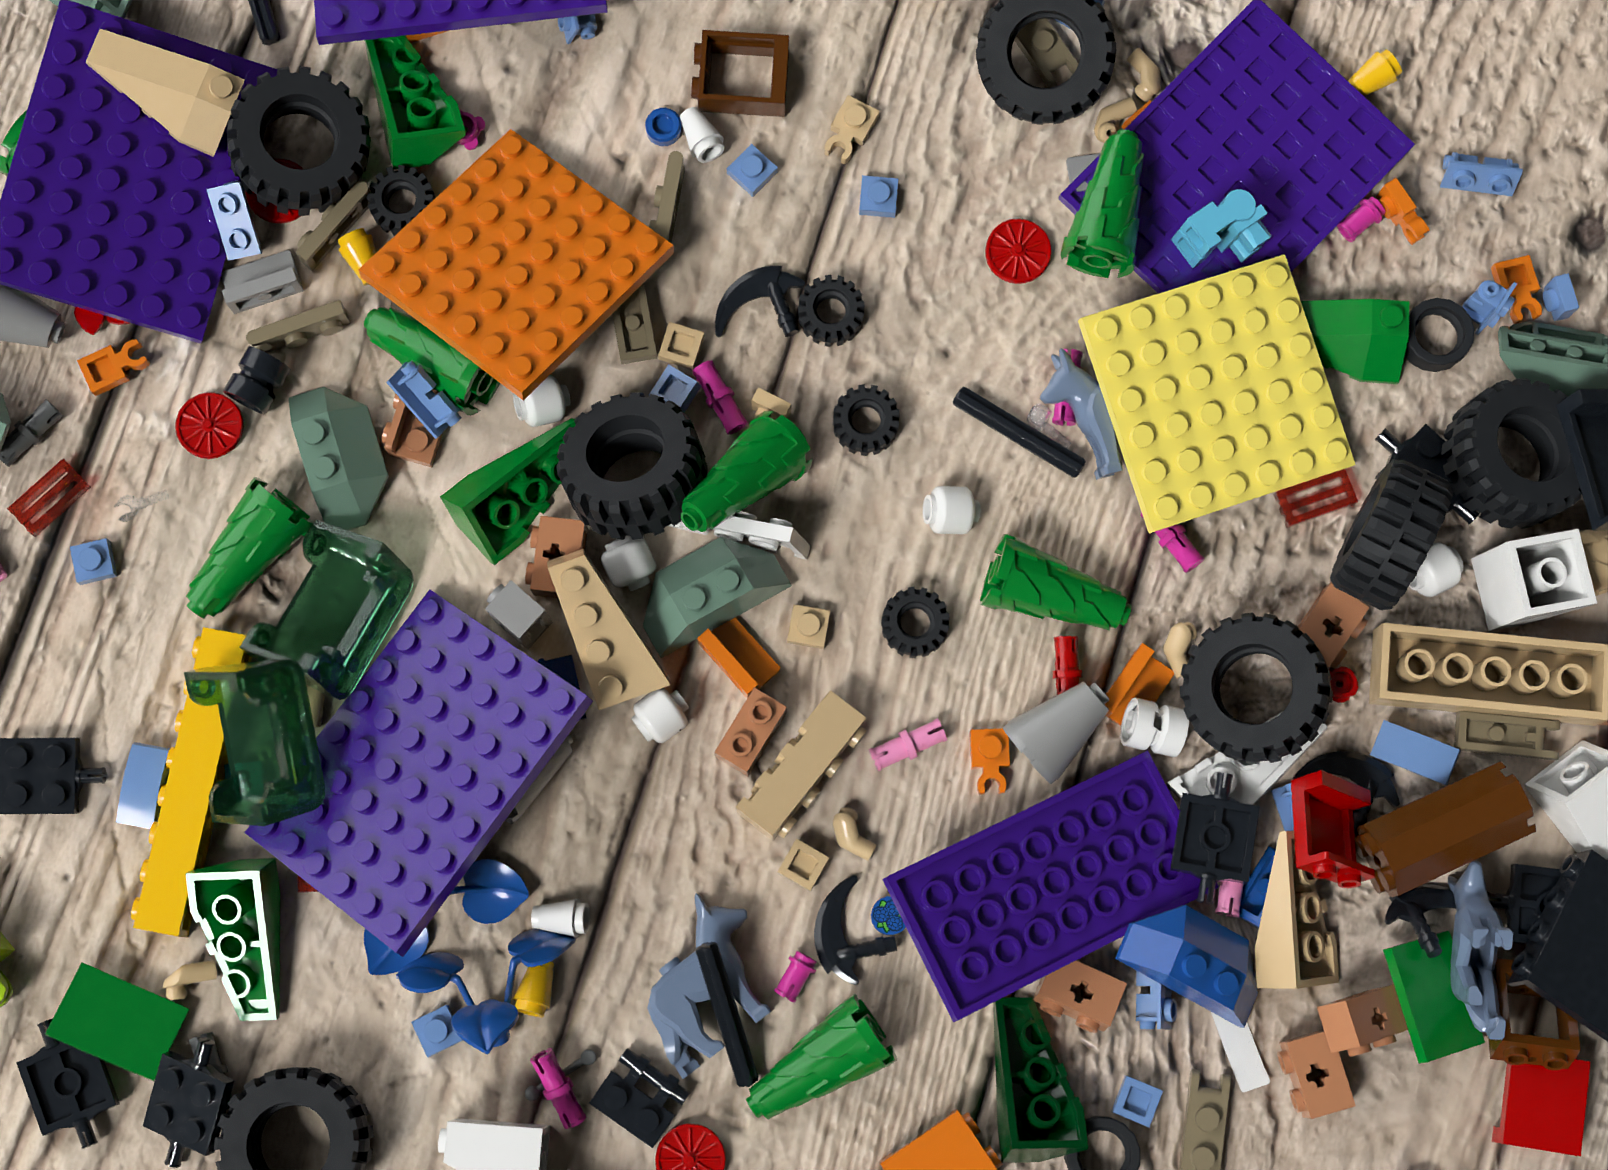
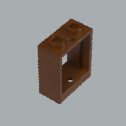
(741, 44)
(1528, 1049)

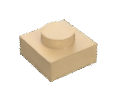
(681, 345)
(766, 401)
(808, 626)
(803, 865)

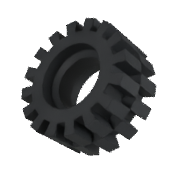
(390, 183)
(824, 290)
(869, 398)
(920, 600)

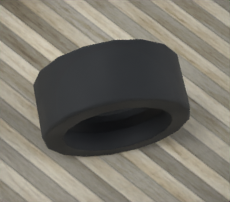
(1457, 317)
(1128, 1139)

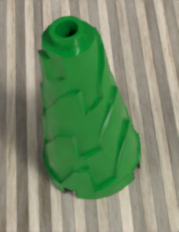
(1107, 221)
(451, 371)
(755, 465)
(256, 535)
(1044, 586)
(827, 1058)

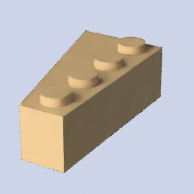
(607, 642)

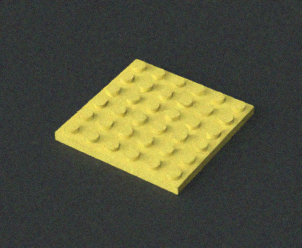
(1216, 393)

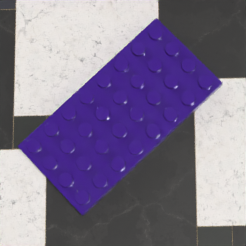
(1044, 886)

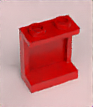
(1326, 828)
(1544, 1107)

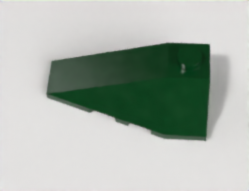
(1034, 1099)

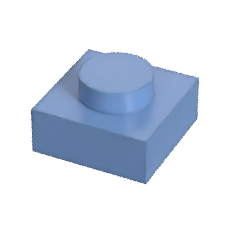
(752, 170)
(878, 196)
(1560, 297)
(676, 387)
(93, 561)
(436, 1031)
(1137, 1101)

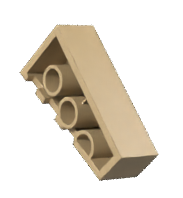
(802, 766)

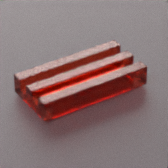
(39, 488)
(1287, 508)

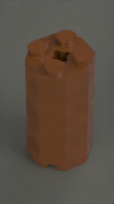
(1444, 830)

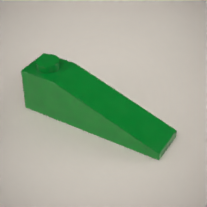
(412, 106)
(1360, 336)
(507, 495)
(241, 921)

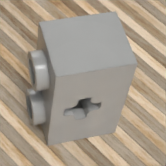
(518, 613)

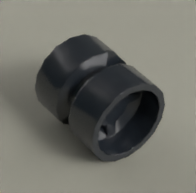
(256, 380)

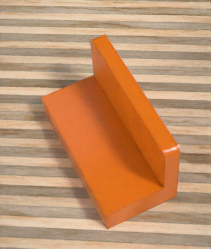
(739, 656)
(1140, 678)

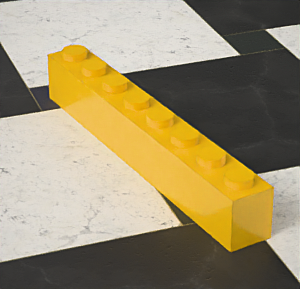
(185, 820)

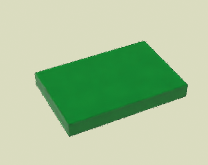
(1432, 1013)
(117, 1021)

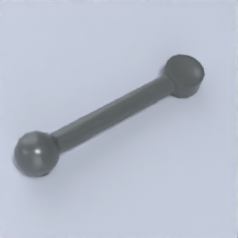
(587, 1058)

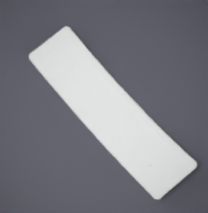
(1242, 1054)

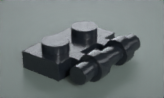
(633, 1108)

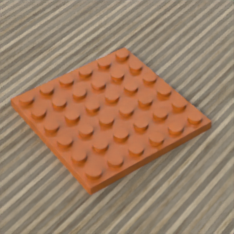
(516, 263)

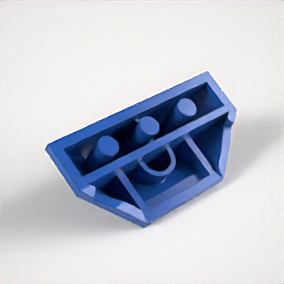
(1194, 960)

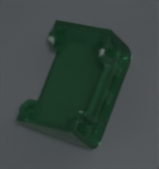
(337, 610)
(266, 741)

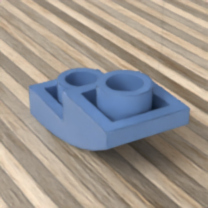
(1415, 752)
(141, 785)

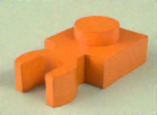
(1401, 211)
(1521, 272)
(107, 368)
(990, 752)

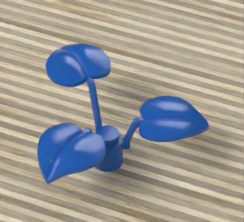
(489, 897)
(489, 1021)

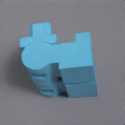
(1230, 224)

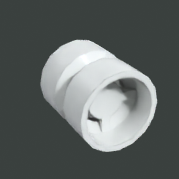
(1148, 726)

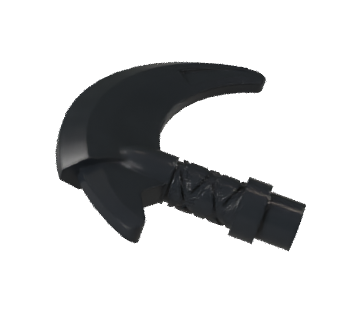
(760, 283)
(1361, 770)
(1411, 908)
(830, 942)

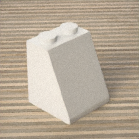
(1533, 579)
(1576, 796)
(494, 1145)

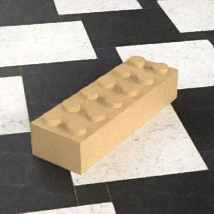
(1489, 674)

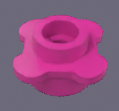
(474, 126)

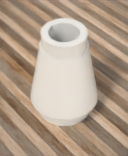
(702, 137)
(562, 917)

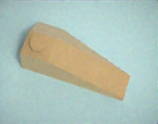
(175, 90)
(1292, 935)

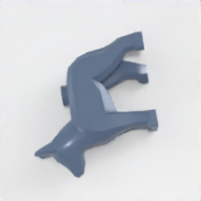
(1086, 400)
(1474, 951)
(682, 986)

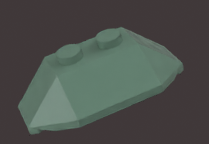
(1555, 355)
(339, 455)
(709, 591)

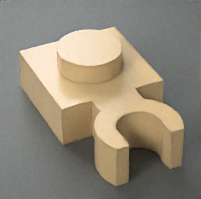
(852, 125)

